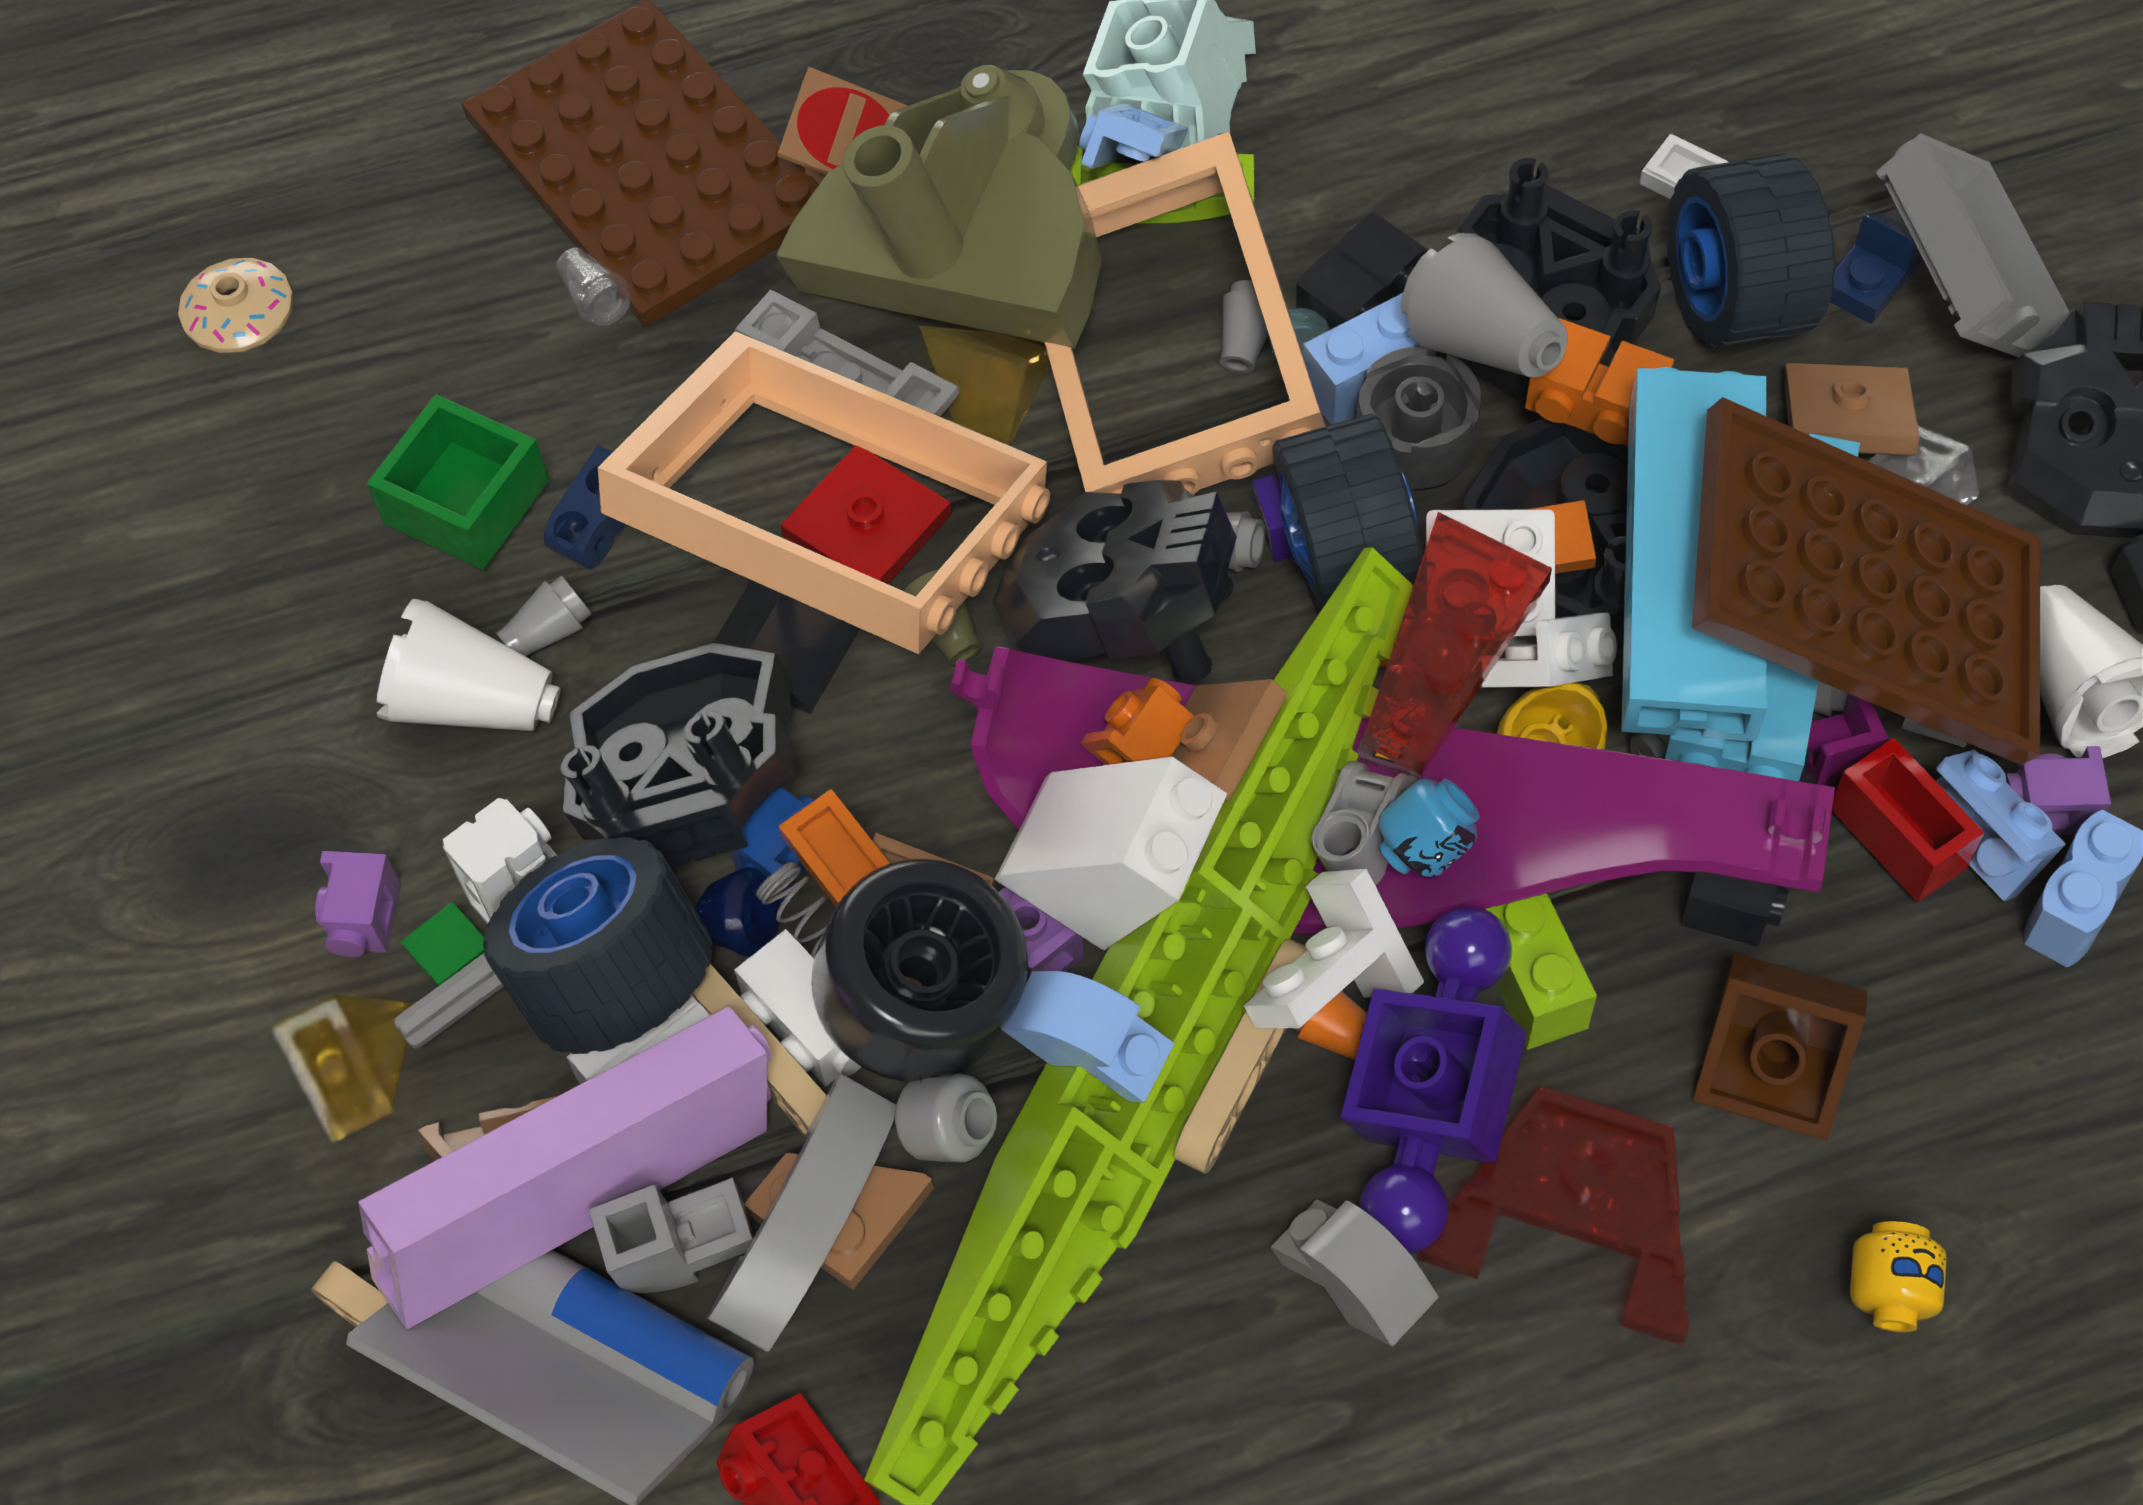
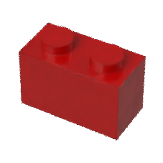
(1906, 819)

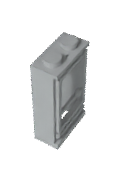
(1973, 245)

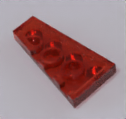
(1453, 631)

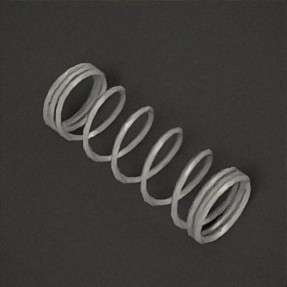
(777, 882)

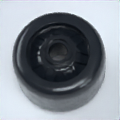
(930, 926)

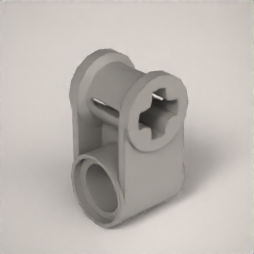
(1353, 820)

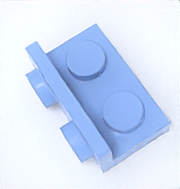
(1128, 132)
(2016, 834)

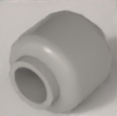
(945, 1118)

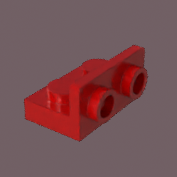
(789, 1460)

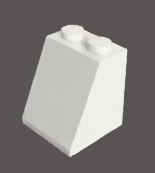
(1111, 844)

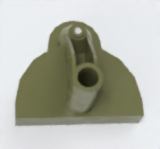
(959, 213)

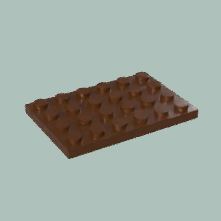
(644, 158)
(1868, 582)

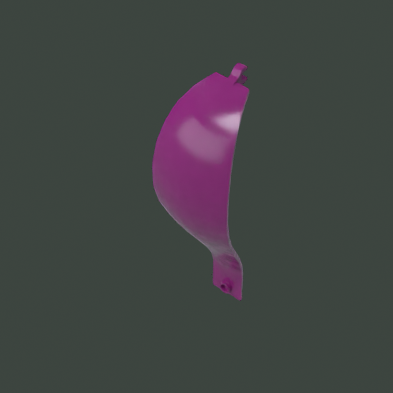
(1544, 807)

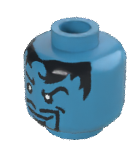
(1428, 827)

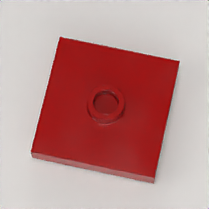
(867, 516)

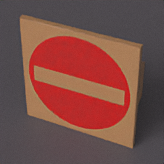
(828, 119)

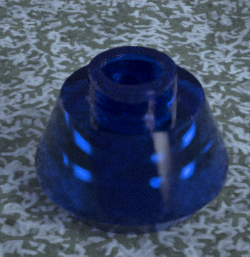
(735, 913)

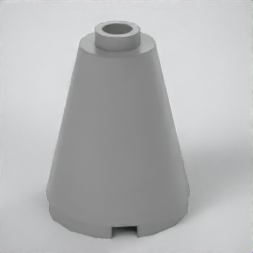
(1481, 309)

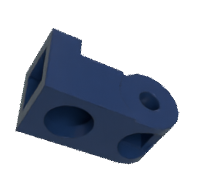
(576, 524)

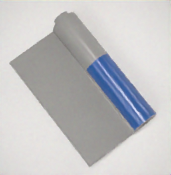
(571, 1371)

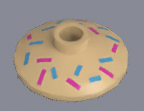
(235, 305)

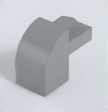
(662, 1243)
(1359, 1266)

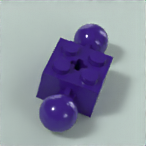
(1435, 1074)

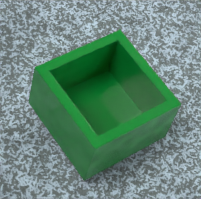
(458, 481)

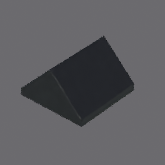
(802, 637)

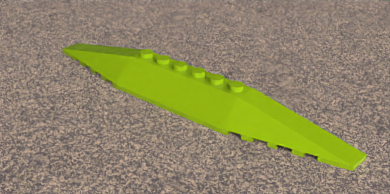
(1080, 1154)

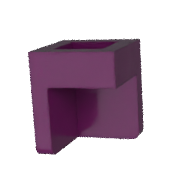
(1843, 740)

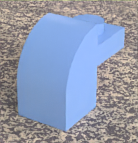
(1092, 1027)

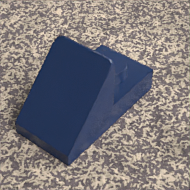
(1874, 267)

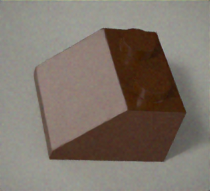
(1781, 1046)

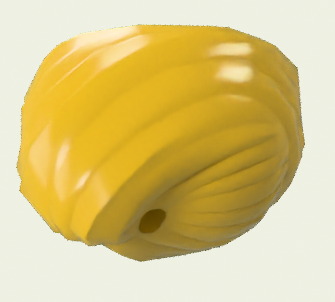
(1558, 715)

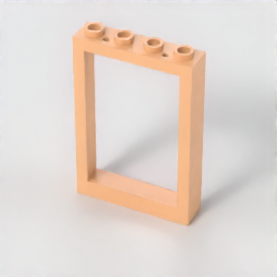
(745, 372)
(1236, 446)

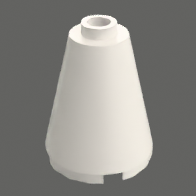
(2088, 675)
(461, 677)

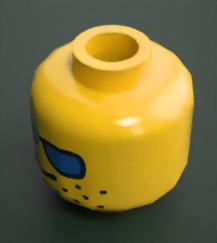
(1898, 1275)

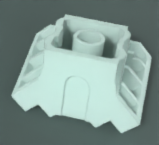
(1170, 61)

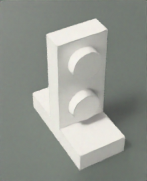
(1356, 946)

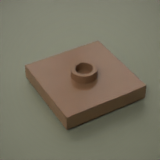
(1853, 405)
(1227, 729)

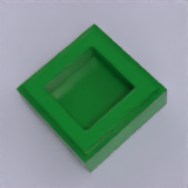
(444, 944)

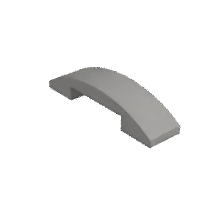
(798, 332)
(805, 1214)

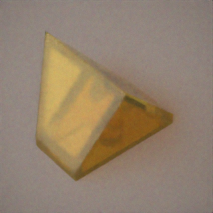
(993, 374)
(346, 1058)

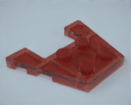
(1588, 1178)

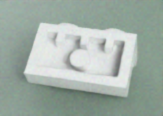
(1565, 653)

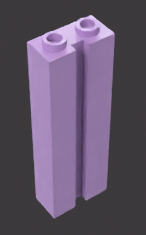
(541, 1173)

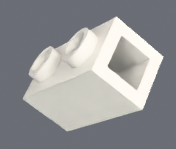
(779, 992)

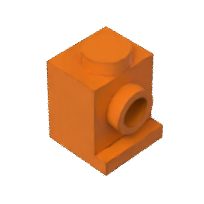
(1140, 725)

